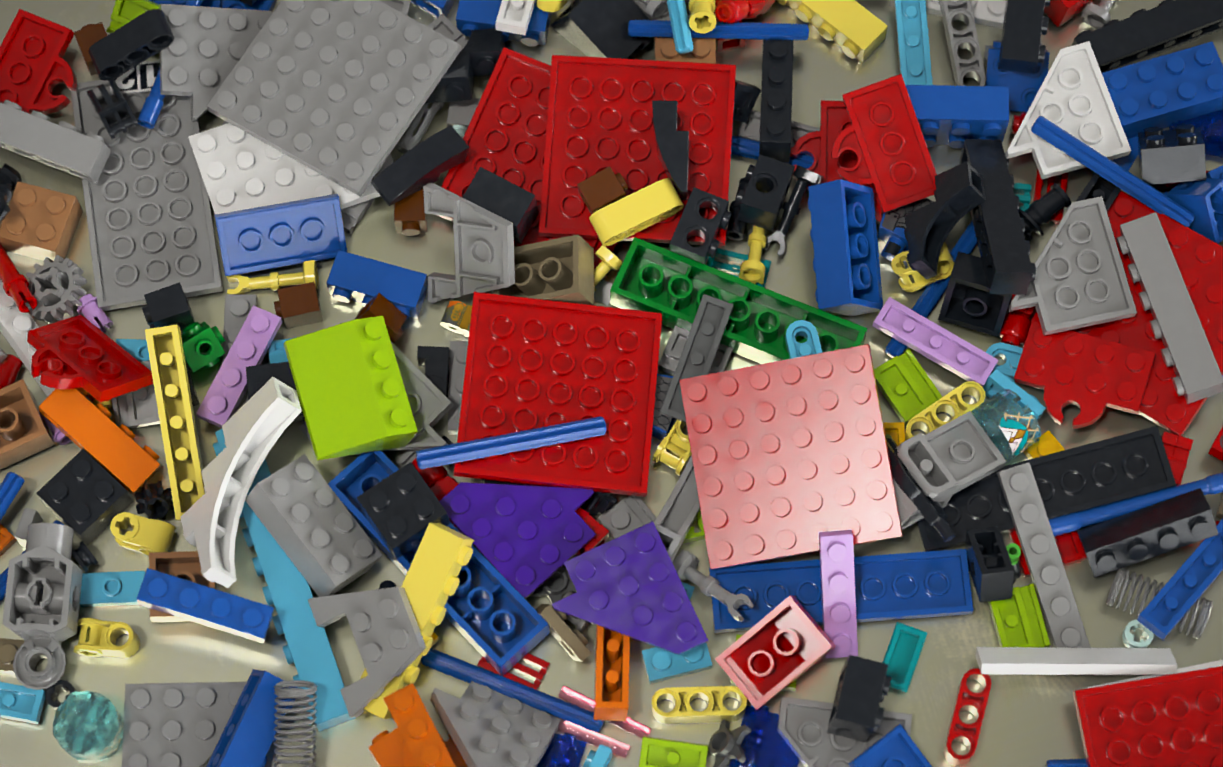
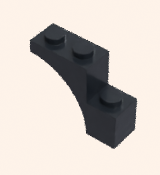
(475, 59)
(928, 227)

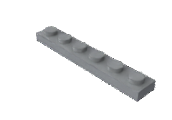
(1043, 557)

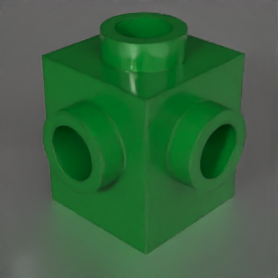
(211, 350)

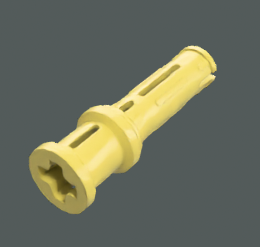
(702, 15)

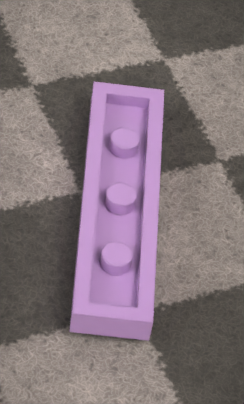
(934, 342)
(231, 380)
(838, 591)

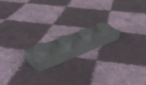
(698, 351)

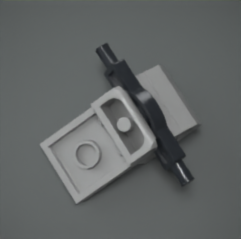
(937, 466)

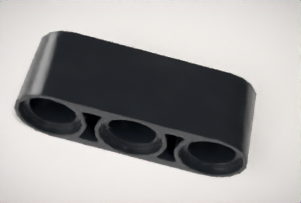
(131, 44)

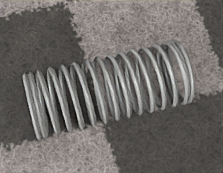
(1116, 585)
(296, 693)

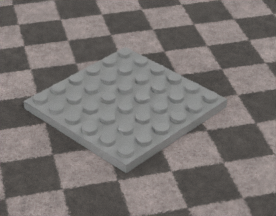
(335, 84)

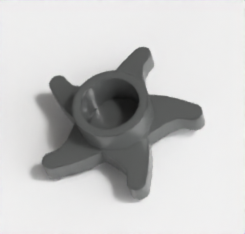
(555, 586)
(726, 744)

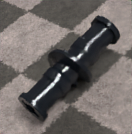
(1043, 209)

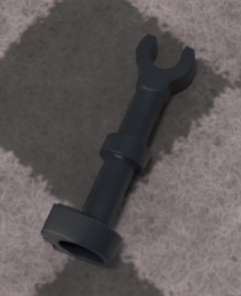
(8, 181)
(791, 207)

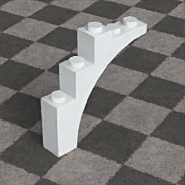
(248, 436)

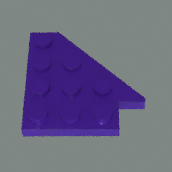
(521, 527)
(634, 592)

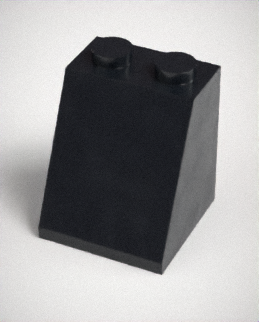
(601, 27)

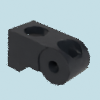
(436, 365)

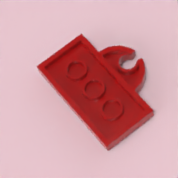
(34, 64)
(820, 143)
(886, 144)
(81, 355)
(1084, 373)

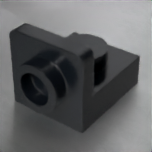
(744, 100)

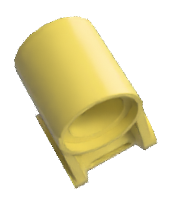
(944, 270)
(674, 449)
(147, 533)
(99, 639)

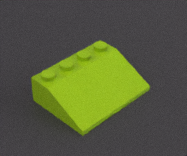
(351, 389)

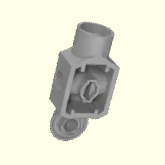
(43, 602)

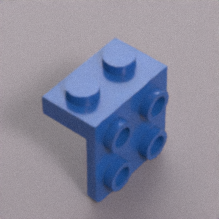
(1022, 85)

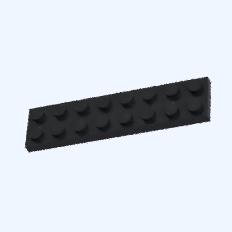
(1066, 482)

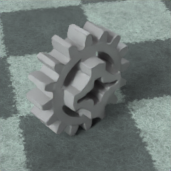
(63, 277)

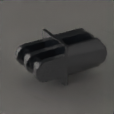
(114, 111)

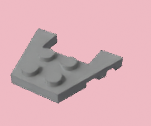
(480, 245)
(384, 635)

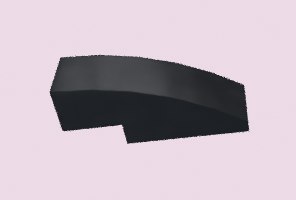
(671, 145)
(421, 165)

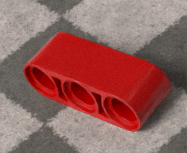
(960, 731)

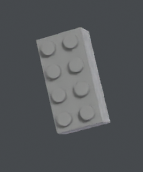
(313, 527)

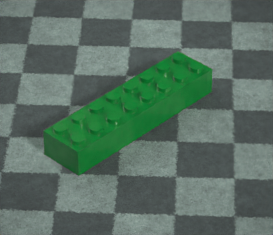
(674, 285)

